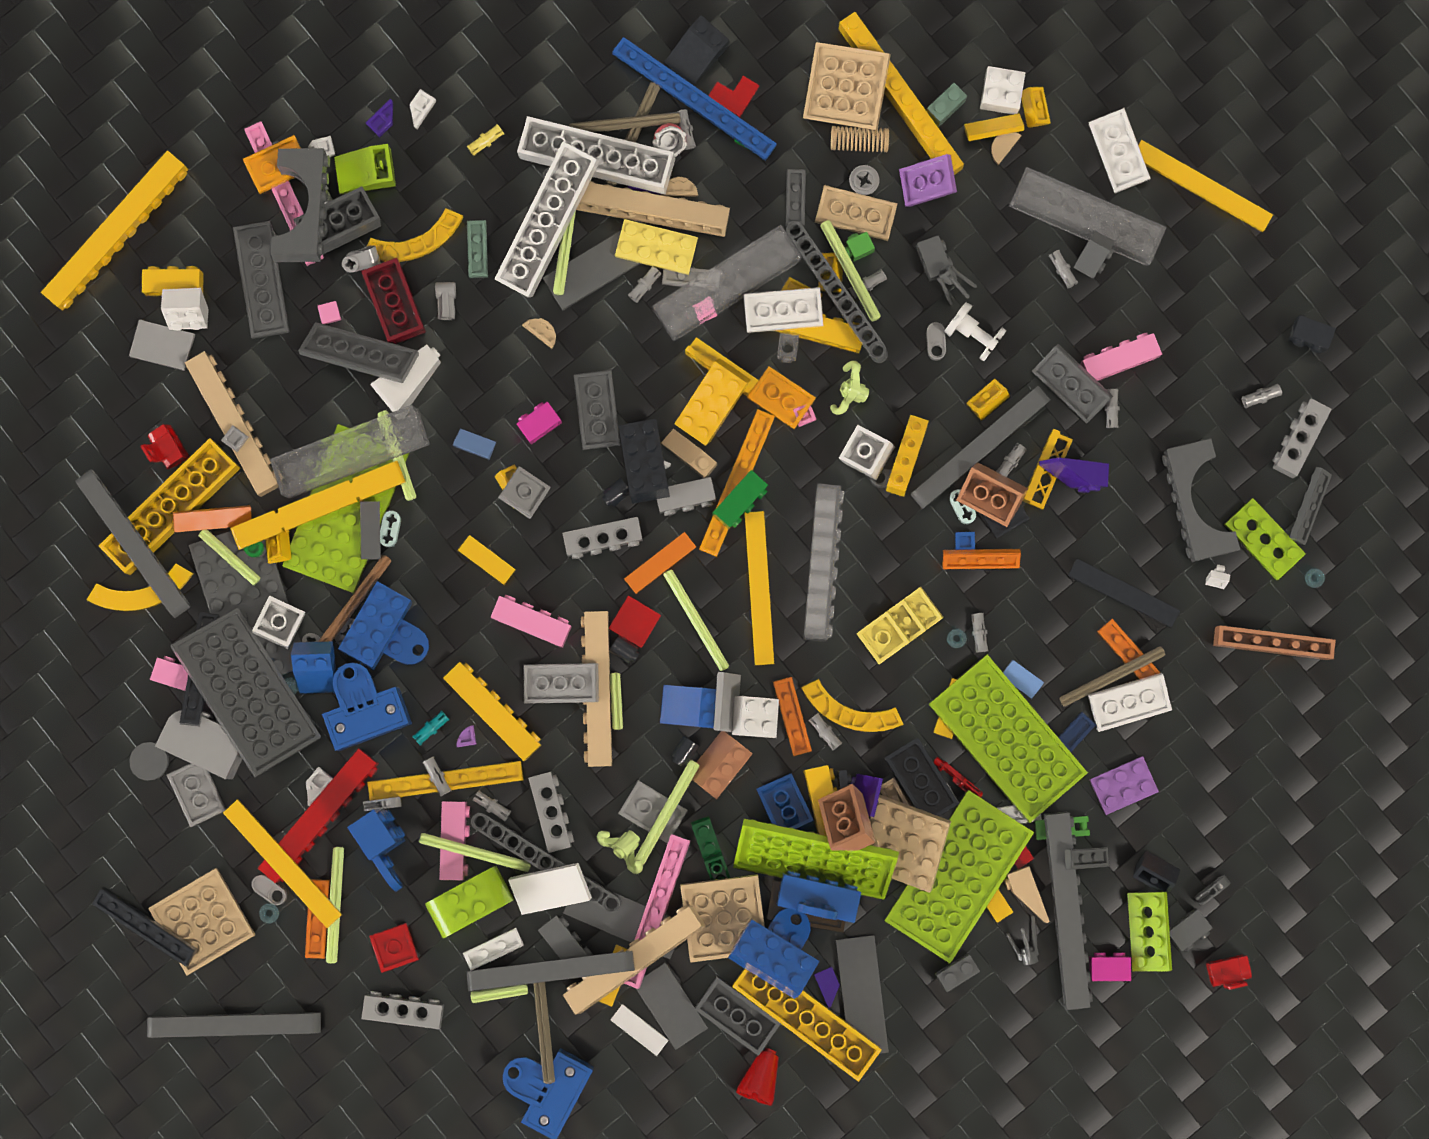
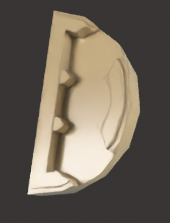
(1002, 146)
(681, 188)
(542, 330)

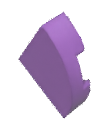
(467, 737)

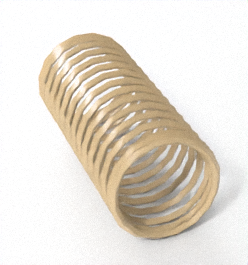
(885, 136)

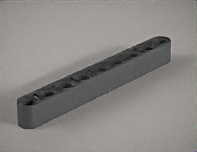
(834, 283)
(980, 447)
(133, 543)
(540, 853)
(550, 970)
(234, 1024)

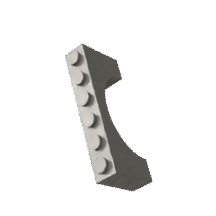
(305, 240)
(1201, 539)

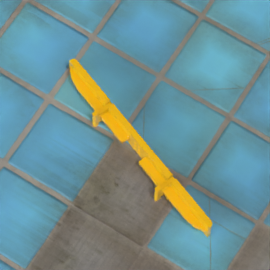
(318, 505)

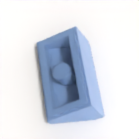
(474, 444)
(1022, 679)

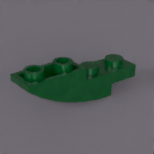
(710, 849)

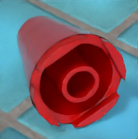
(761, 1078)

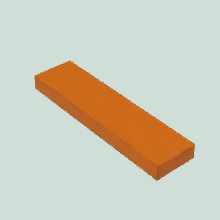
(210, 518)
(981, 559)
(660, 563)
(1125, 647)
(792, 716)
(316, 931)

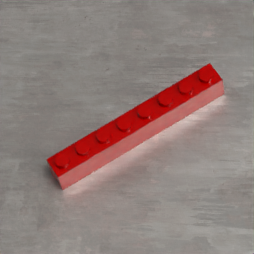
(324, 809)

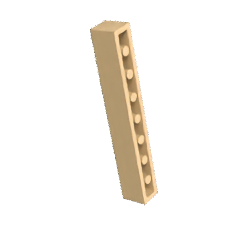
(655, 209)
(227, 414)
(598, 713)
(645, 952)

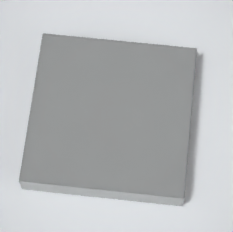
(524, 492)

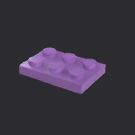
(928, 180)
(1123, 785)

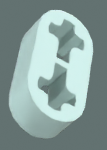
(958, 509)
(394, 530)

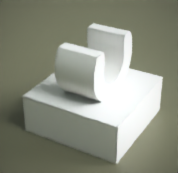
(1218, 578)

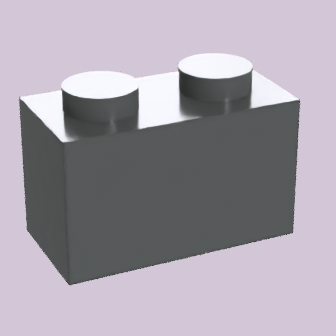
(1094, 254)
(933, 256)
(1189, 929)
(957, 972)

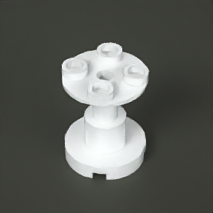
(968, 326)

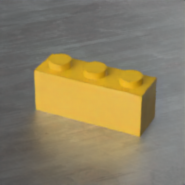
(156, 279)

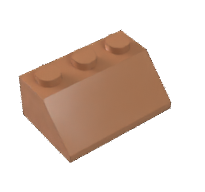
(992, 494)
(720, 764)
(846, 820)

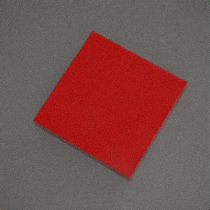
(635, 621)
(394, 947)

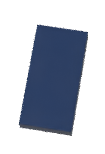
(1076, 731)

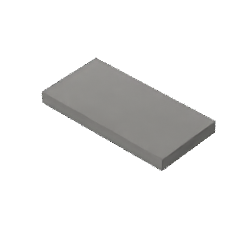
(561, 683)

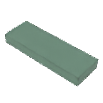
(477, 249)

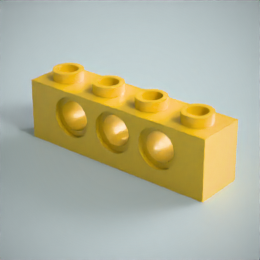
(907, 455)

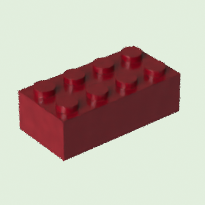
(393, 301)

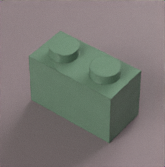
(946, 104)

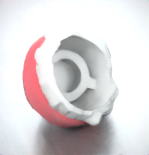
(670, 138)

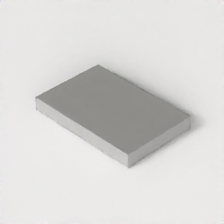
(161, 345)
(727, 688)
(196, 793)
(645, 806)

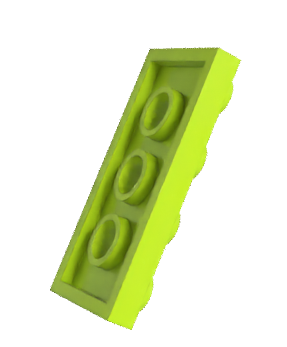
(1278, 539)
(1158, 922)

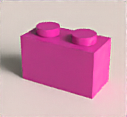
(538, 422)
(1110, 967)

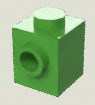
(859, 246)

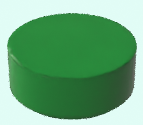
(255, 550)

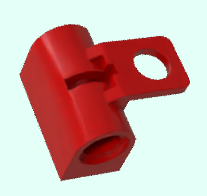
(165, 447)
(1229, 972)

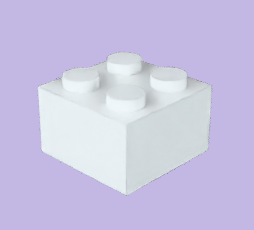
(1002, 90)
(184, 308)
(866, 452)
(278, 622)
(755, 717)

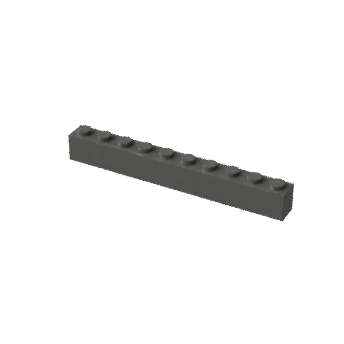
(1067, 912)

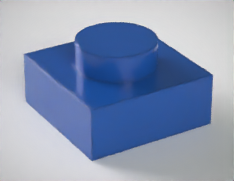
(964, 540)

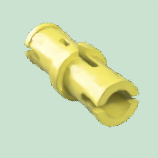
(485, 140)

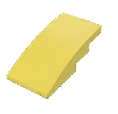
(900, 625)

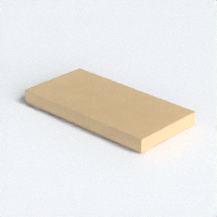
(856, 212)

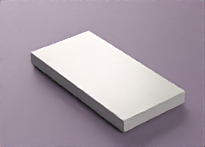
(1119, 150)
(783, 310)
(1130, 702)
(550, 888)

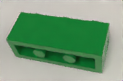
(740, 500)

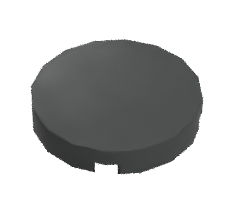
(148, 761)

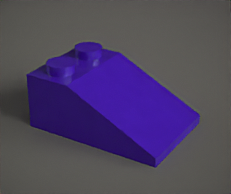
(1078, 474)
(870, 788)

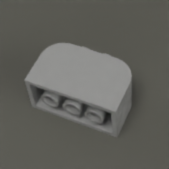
(202, 746)

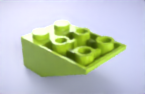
(365, 167)

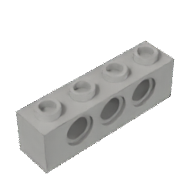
(1318, 414)
(592, 533)
(552, 842)
(372, 1011)

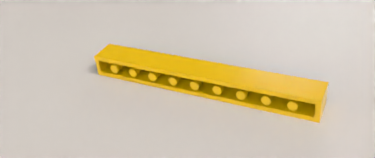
(902, 96)
(115, 230)

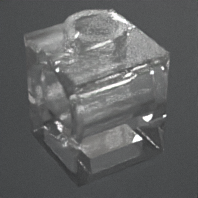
(787, 339)

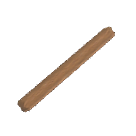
(356, 599)

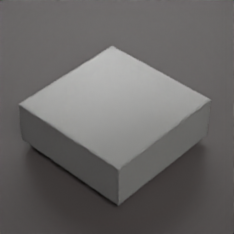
(234, 438)

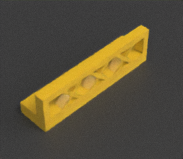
(707, 356)
(1039, 471)

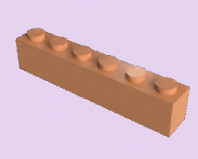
(1274, 642)

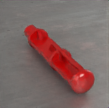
(958, 779)

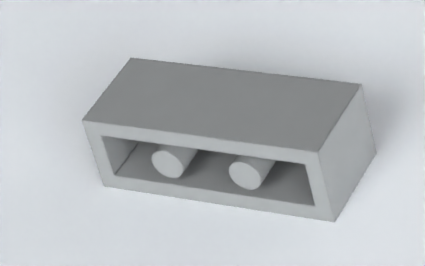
(687, 496)

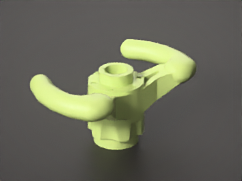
(851, 389)
(623, 848)

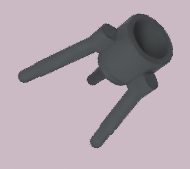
(948, 275)
(1028, 954)

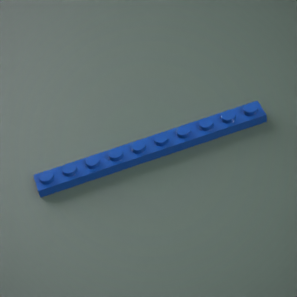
(694, 98)

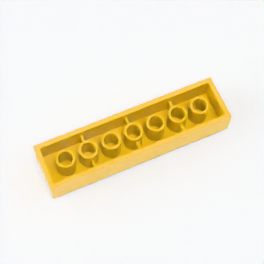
(183, 491)
(813, 1024)

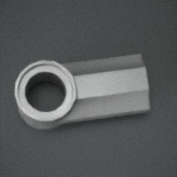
(446, 294)

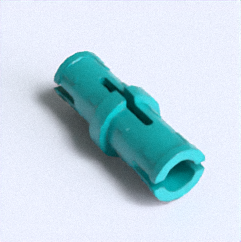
(431, 727)

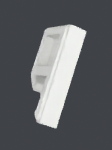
(420, 107)
(325, 143)
(316, 784)

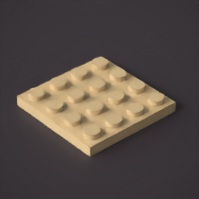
(846, 86)
(915, 835)
(725, 909)
(205, 918)

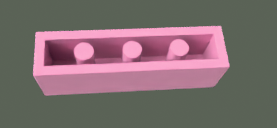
(1123, 357)
(530, 621)
(169, 673)
(454, 828)

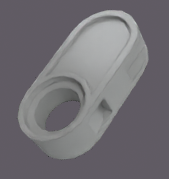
(936, 337)
(382, 803)
(265, 887)

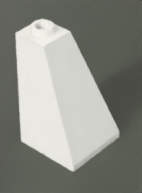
(401, 395)

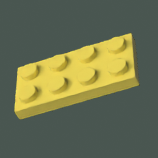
(656, 247)

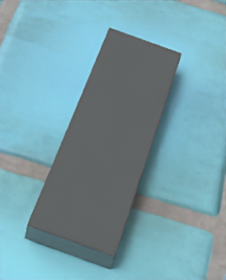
(795, 196)
(370, 530)
(1086, 858)

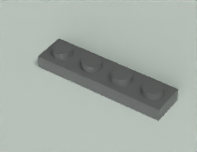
(1310, 506)

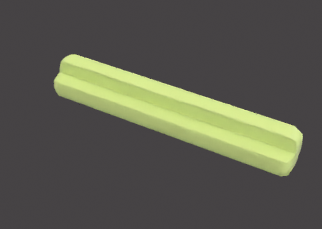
(616, 701)
(498, 993)

